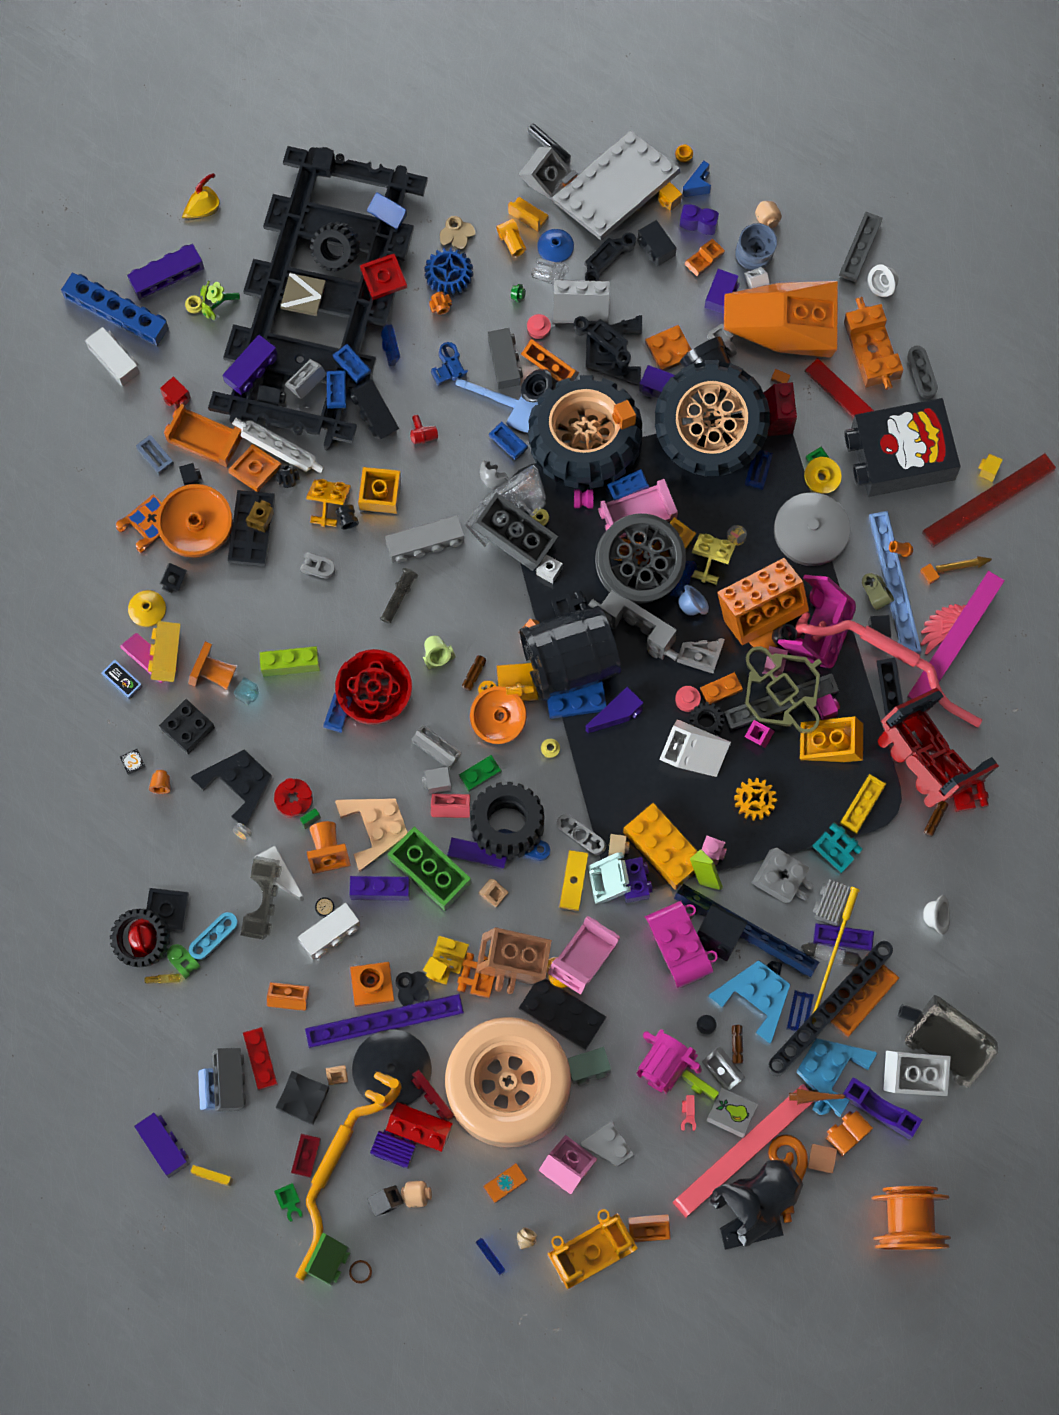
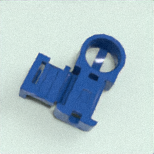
(452, 368)

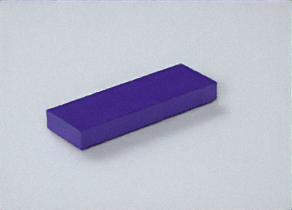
(470, 852)
(851, 937)

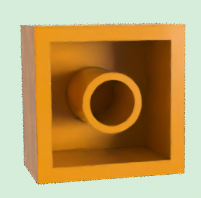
(379, 490)

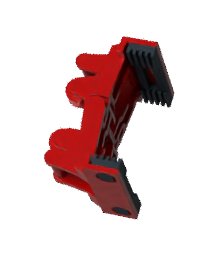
(935, 756)

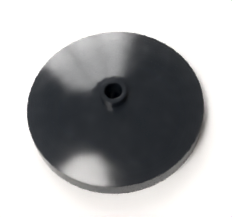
(379, 1053)

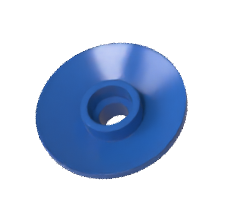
(557, 252)

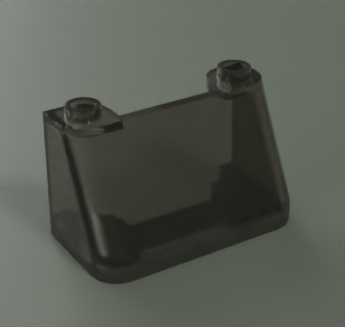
(950, 1033)

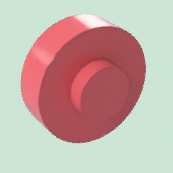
(538, 326)
(687, 698)

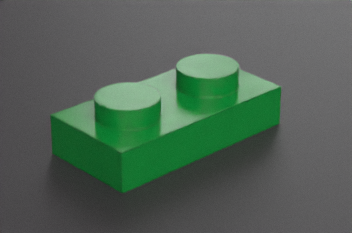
(480, 773)

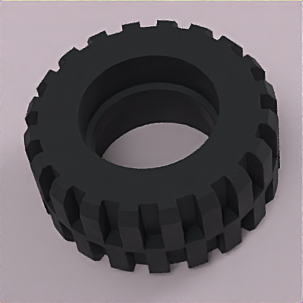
(507, 797)

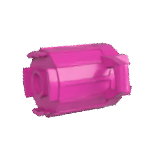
(666, 1061)

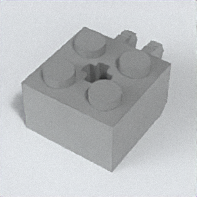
(792, 872)

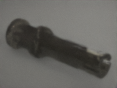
(402, 588)

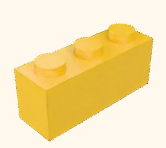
(164, 651)

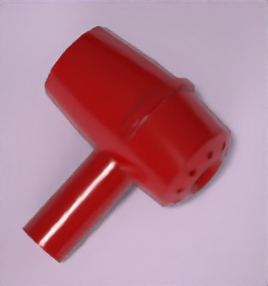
(422, 434)

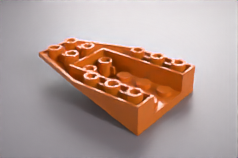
(786, 317)

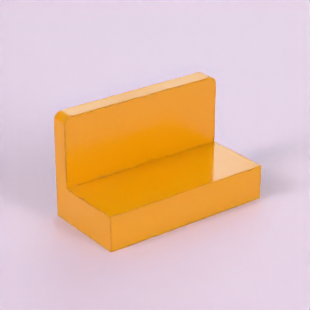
(527, 213)

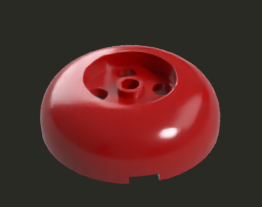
(377, 666)

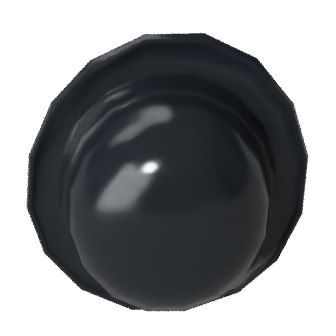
(536, 385)

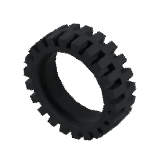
(118, 931)

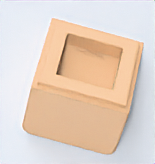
(493, 892)

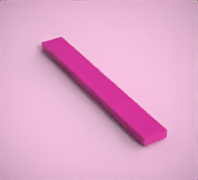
(960, 631)

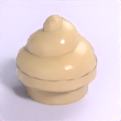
(526, 1238)

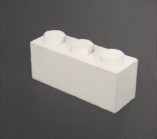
(113, 355)
(329, 931)

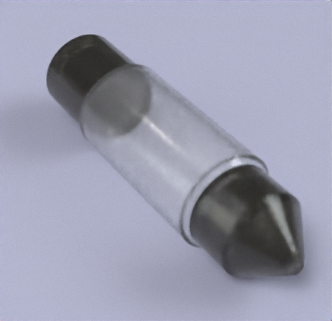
(824, 952)

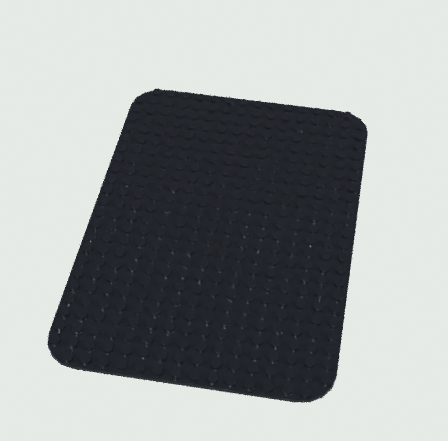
(621, 763)

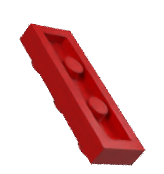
(260, 1058)

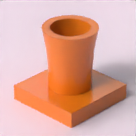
(212, 669)
(327, 853)
(368, 994)

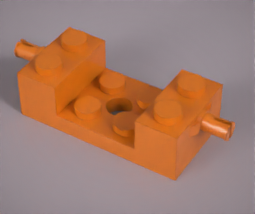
(868, 328)

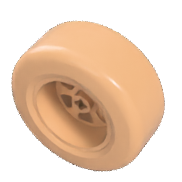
(499, 1041)

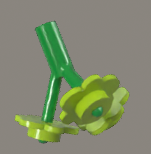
(215, 294)

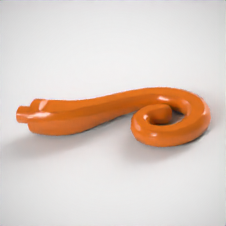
(802, 1162)

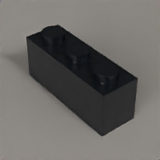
(373, 409)
(889, 684)

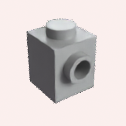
(437, 780)

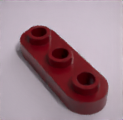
(432, 1096)

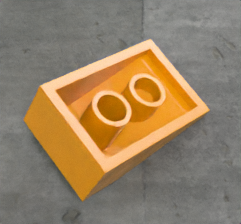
(833, 740)

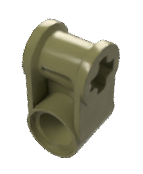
(878, 593)

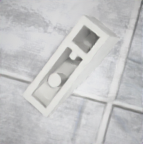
(285, 881)

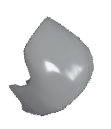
(490, 476)

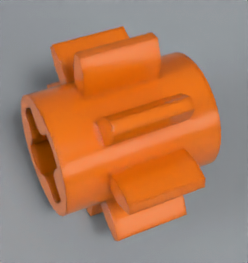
(440, 303)

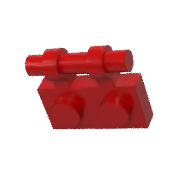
(966, 799)

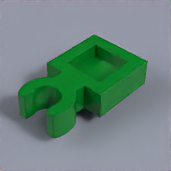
(288, 1199)

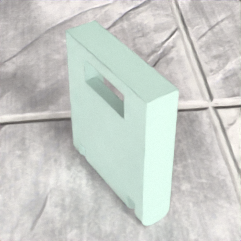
(614, 878)

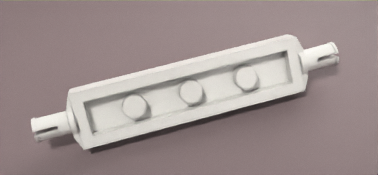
(277, 446)

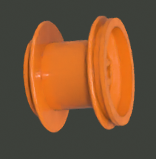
(911, 1219)

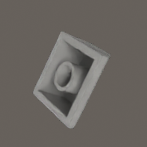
(545, 171)

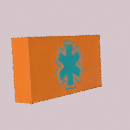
(505, 1183)

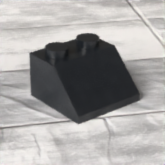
(721, 931)

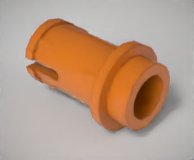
(904, 549)

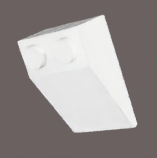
(916, 1073)

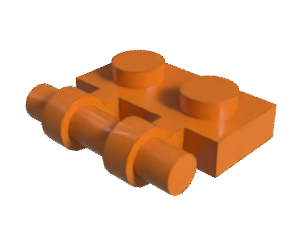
(481, 984)

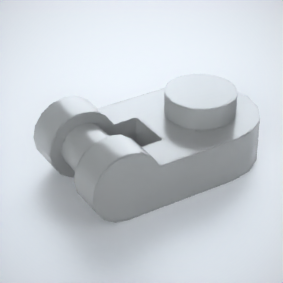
(324, 567)

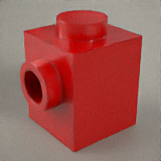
(175, 393)

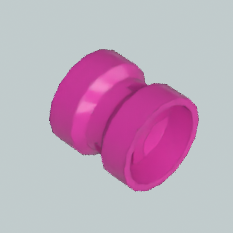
(583, 498)

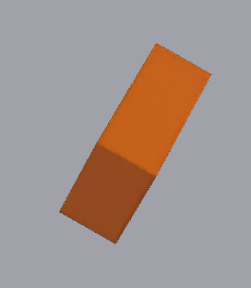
(780, 376)
(930, 573)

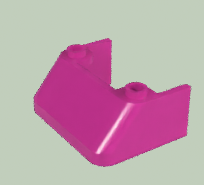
(833, 607)

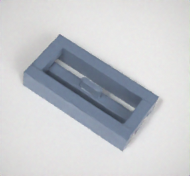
(164, 466)

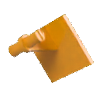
(327, 493)
(517, 680)

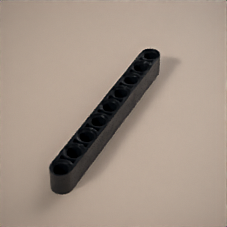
(834, 999)

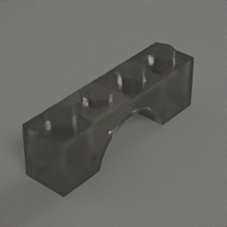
(265, 873)

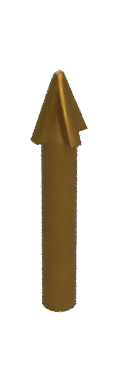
(979, 561)

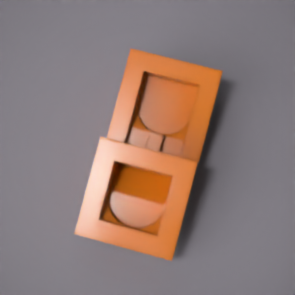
(704, 257)

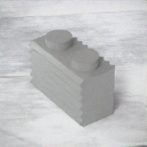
(832, 902)

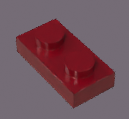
(306, 1155)

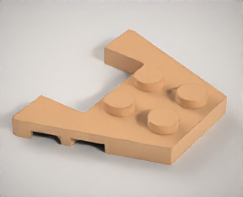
(382, 824)

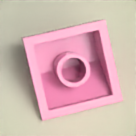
(567, 1164)

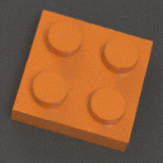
(668, 347)
(254, 468)

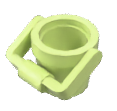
(437, 652)

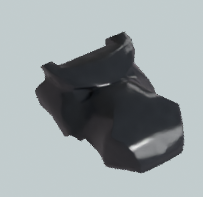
(760, 1198)

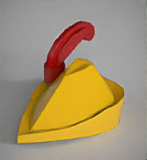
(203, 201)

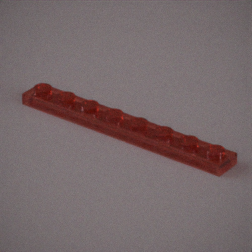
(988, 500)

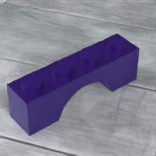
(880, 1109)

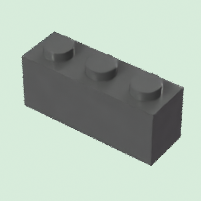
(504, 358)
(228, 1079)

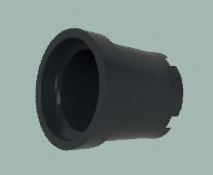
(710, 350)

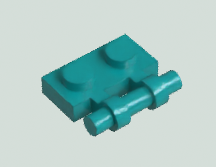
(835, 853)

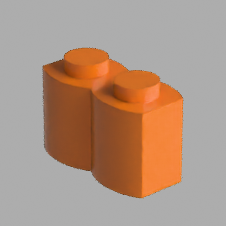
(849, 1132)

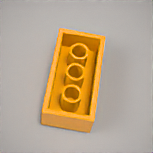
(662, 845)

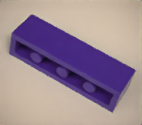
(165, 271)

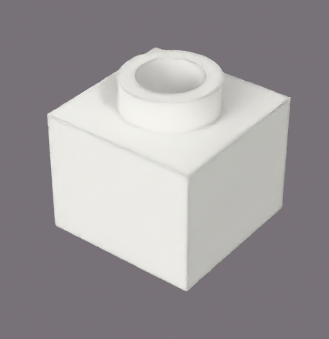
(756, 278)
(549, 574)

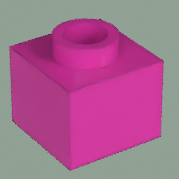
(827, 707)
(754, 733)

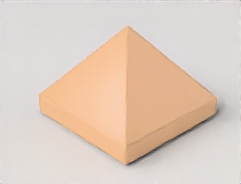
(336, 1075)

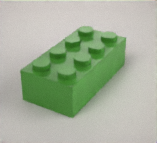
(429, 868)

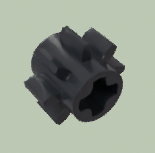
(287, 476)

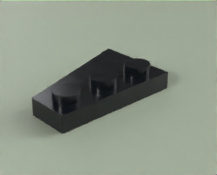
(730, 1235)

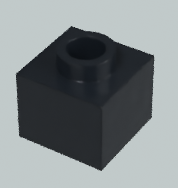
(190, 474)

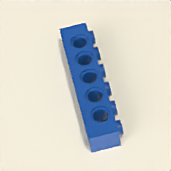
(77, 283)

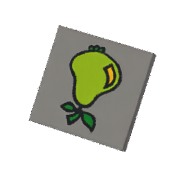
(732, 1112)

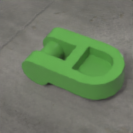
(178, 955)

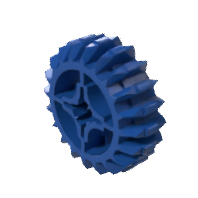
(462, 274)

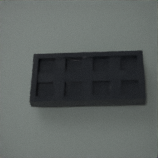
(246, 543)
(562, 1013)

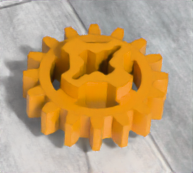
(759, 805)

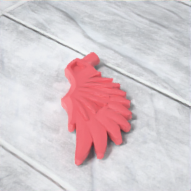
(940, 626)

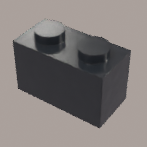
(656, 243)

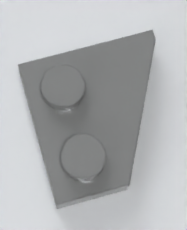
(701, 654)

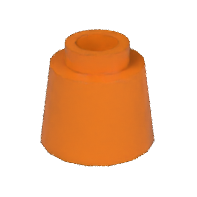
(160, 782)

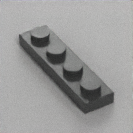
(860, 247)

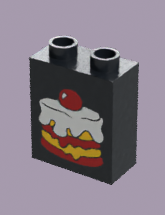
(903, 447)

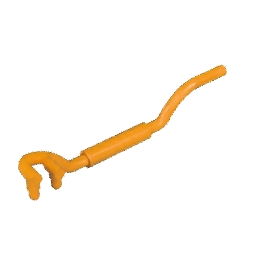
(334, 1153)

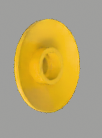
(826, 467)
(149, 616)

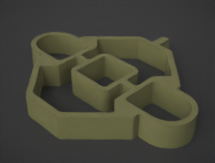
(777, 661)

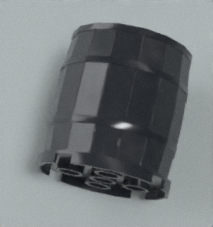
(570, 652)

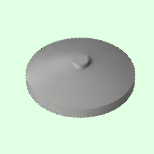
(812, 529)

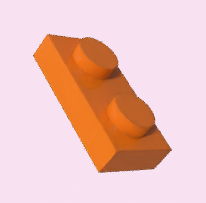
(721, 689)

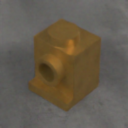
(260, 522)

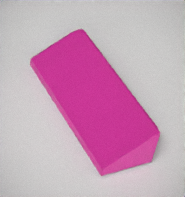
(139, 651)

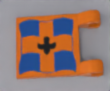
(144, 521)

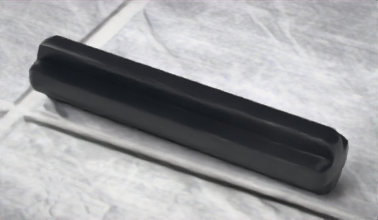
(547, 141)

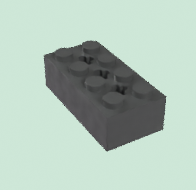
(516, 519)

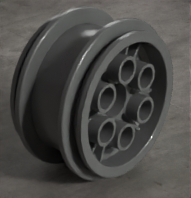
(617, 581)

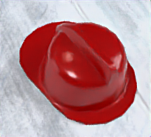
(142, 937)

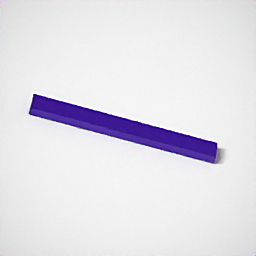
(384, 1020)

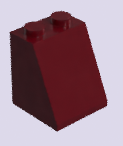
(782, 408)

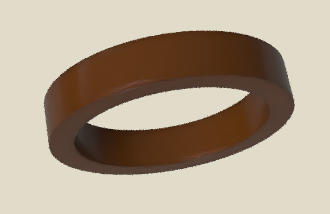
(350, 1271)

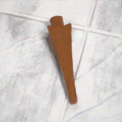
(806, 1096)

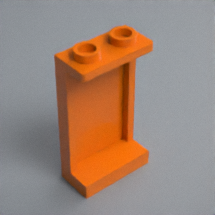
(203, 436)

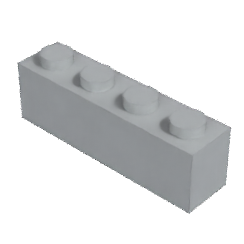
(425, 539)

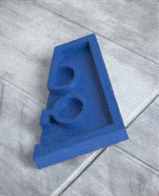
(578, 702)

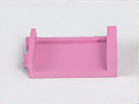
(651, 501)
(584, 955)

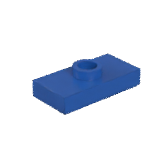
(352, 363)
(336, 389)
(508, 440)
(628, 485)
(336, 716)

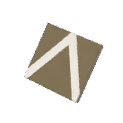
(303, 294)

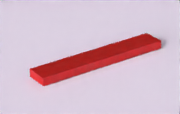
(837, 388)

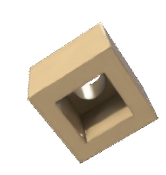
(618, 844)

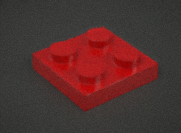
(383, 276)

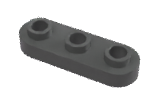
(922, 365)

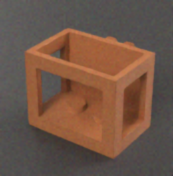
(513, 957)

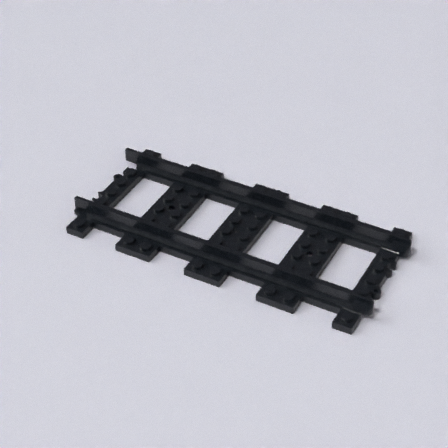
(300, 218)

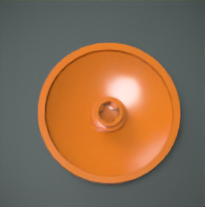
(194, 520)

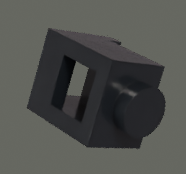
(175, 571)

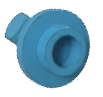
(821, 1107)

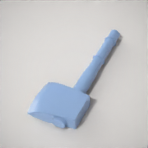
(519, 416)

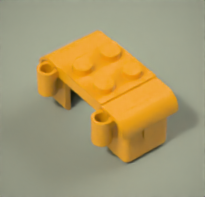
(592, 1250)

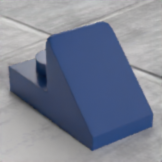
(696, 184)

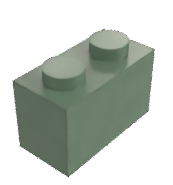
(588, 1066)

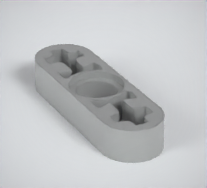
(573, 822)

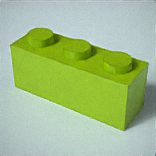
(289, 661)

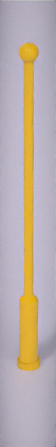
(846, 916)

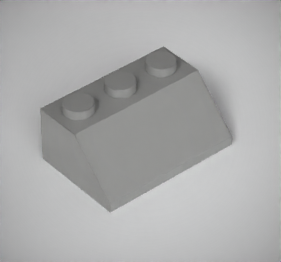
(580, 299)

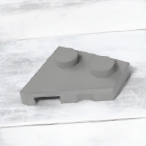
(608, 1145)

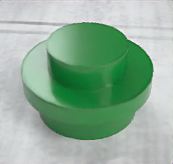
(518, 292)

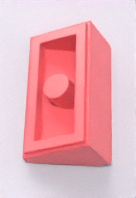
(450, 805)

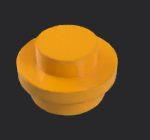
(684, 153)

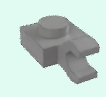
(727, 338)

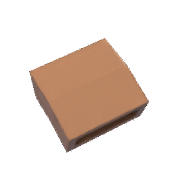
(822, 1158)

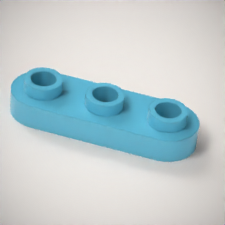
(217, 927)

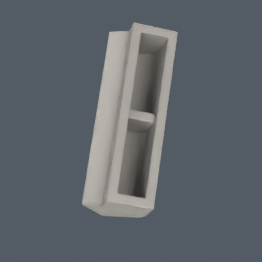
(436, 746)

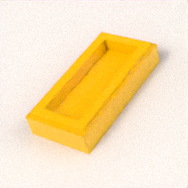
(211, 1175)

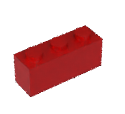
(419, 1126)

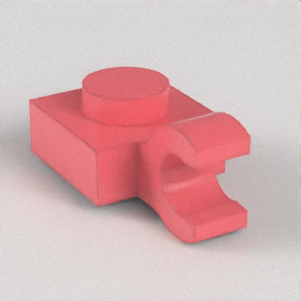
(688, 1107)

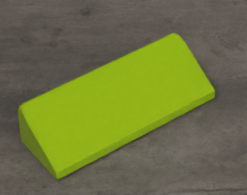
(705, 870)

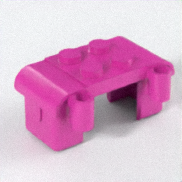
(680, 943)

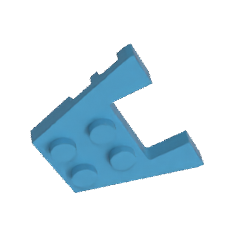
(762, 989)
(825, 1065)

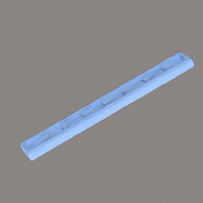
(894, 581)

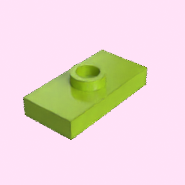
(699, 1085)

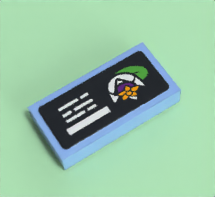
(121, 679)

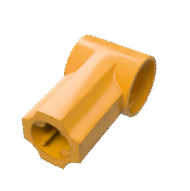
(510, 235)

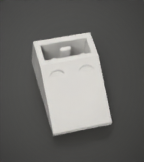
(694, 749)

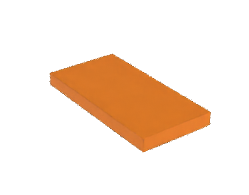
(864, 1000)

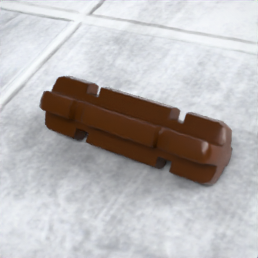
(474, 672)
(935, 818)
(737, 1044)

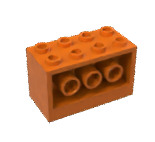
(763, 601)

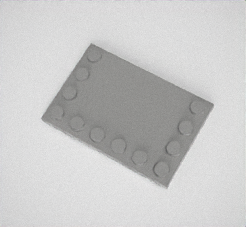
(616, 185)

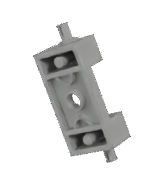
(660, 634)

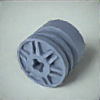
(756, 237)

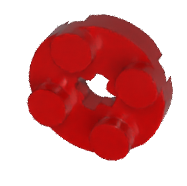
(294, 808)

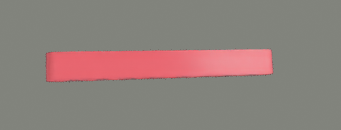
(739, 1155)

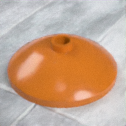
(486, 711)

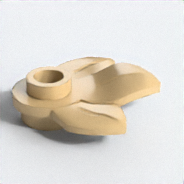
(456, 235)

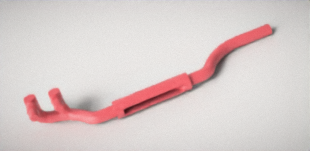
(891, 647)

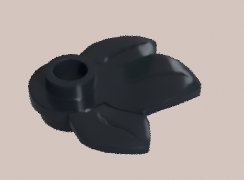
(414, 990)

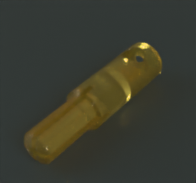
(166, 978)

